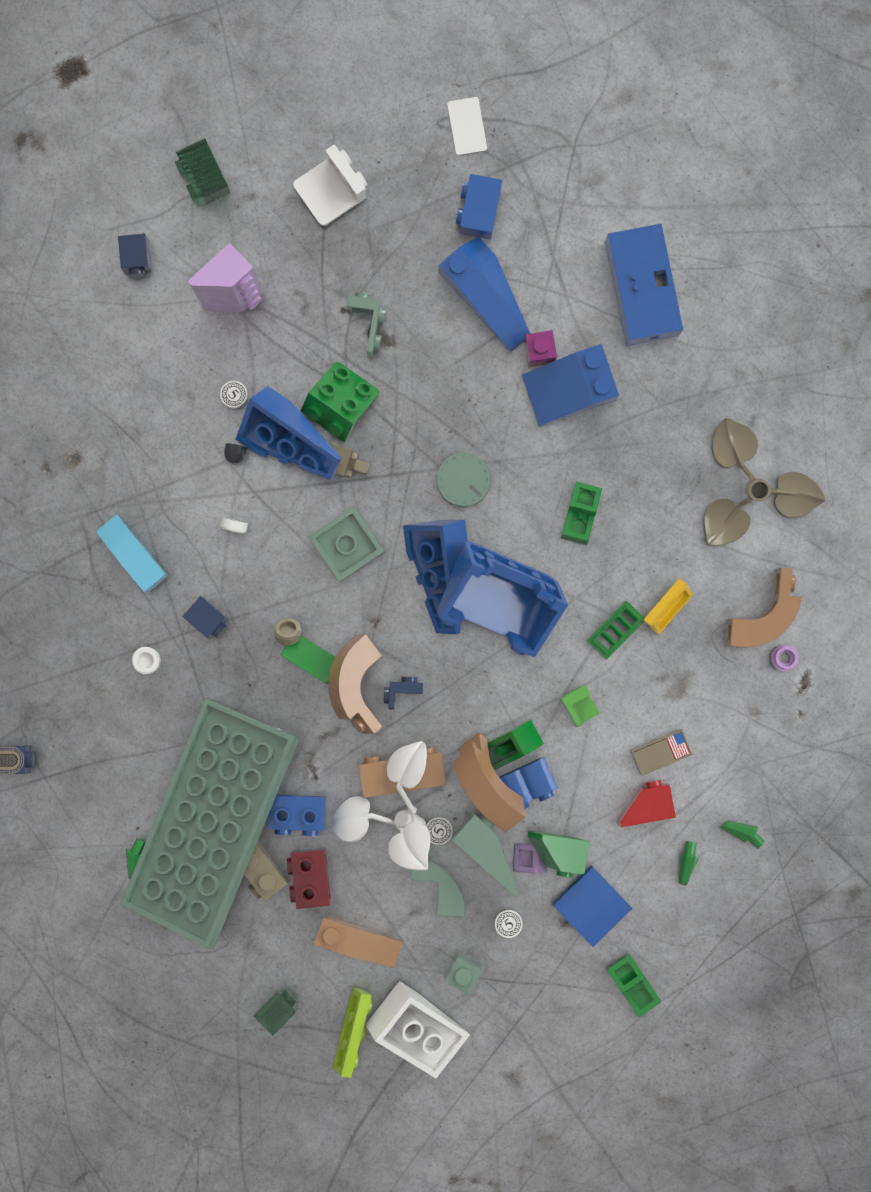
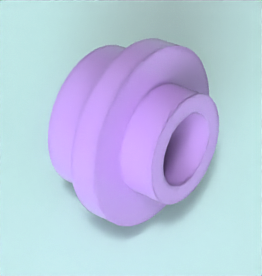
(792, 654)

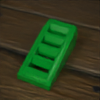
(633, 613)

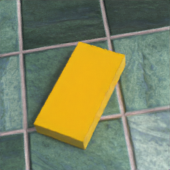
(668, 606)

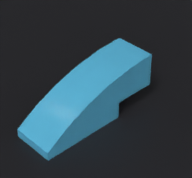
(131, 554)

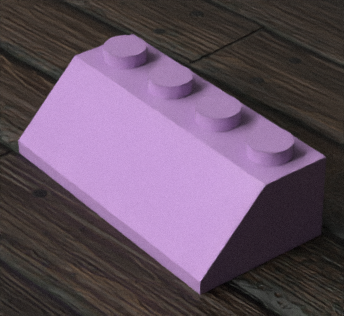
(227, 283)

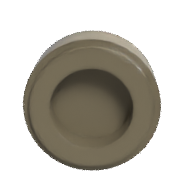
(287, 631)

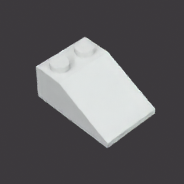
(416, 1030)

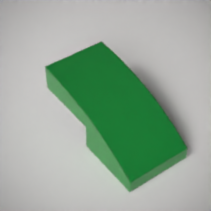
(581, 513)
(634, 986)

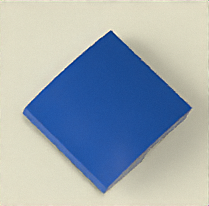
(592, 906)

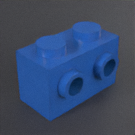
(298, 813)

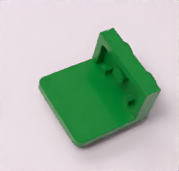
(339, 400)

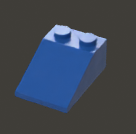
(571, 385)

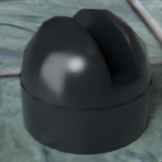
(234, 453)

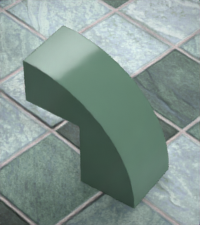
(449, 894)

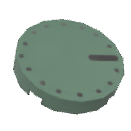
(463, 479)

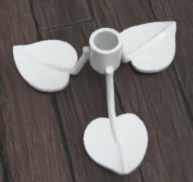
(412, 844)

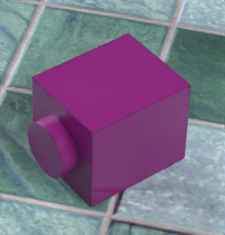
(540, 348)

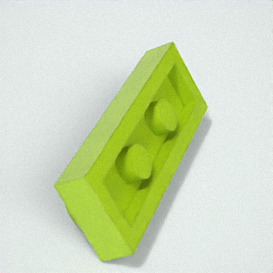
(352, 1032)

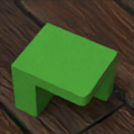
(579, 705)

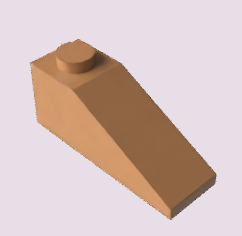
(357, 941)

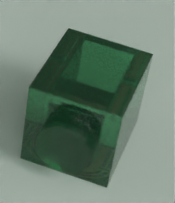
(276, 1010)

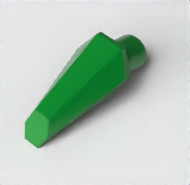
(744, 832)
(133, 855)
(687, 862)

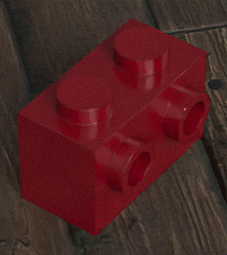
(310, 878)

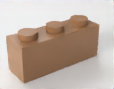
(376, 782)

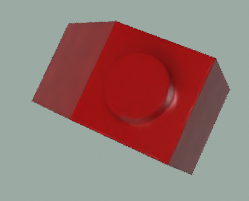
(649, 805)

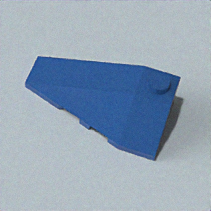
(482, 285)
(280, 430)
(435, 551)

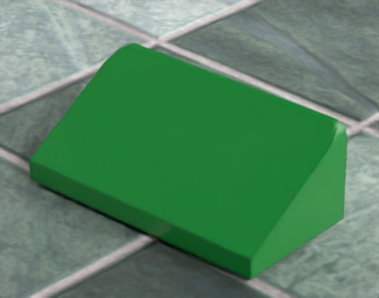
(310, 658)

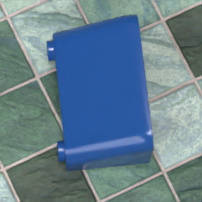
(502, 598)

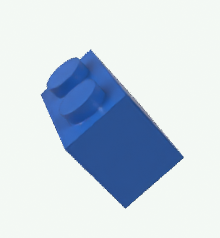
(480, 206)

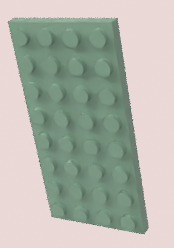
(209, 823)

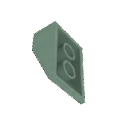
(482, 845)

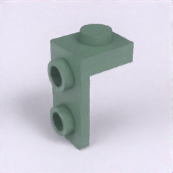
(364, 304)

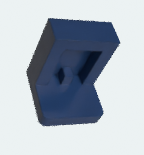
(407, 685)

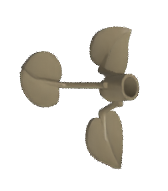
(795, 492)

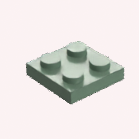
(346, 544)

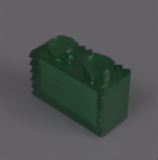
(202, 171)

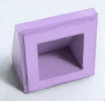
(527, 859)

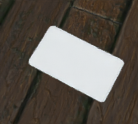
(467, 126)

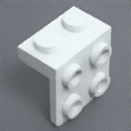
(331, 187)

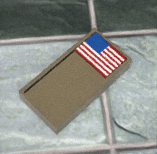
(661, 752)

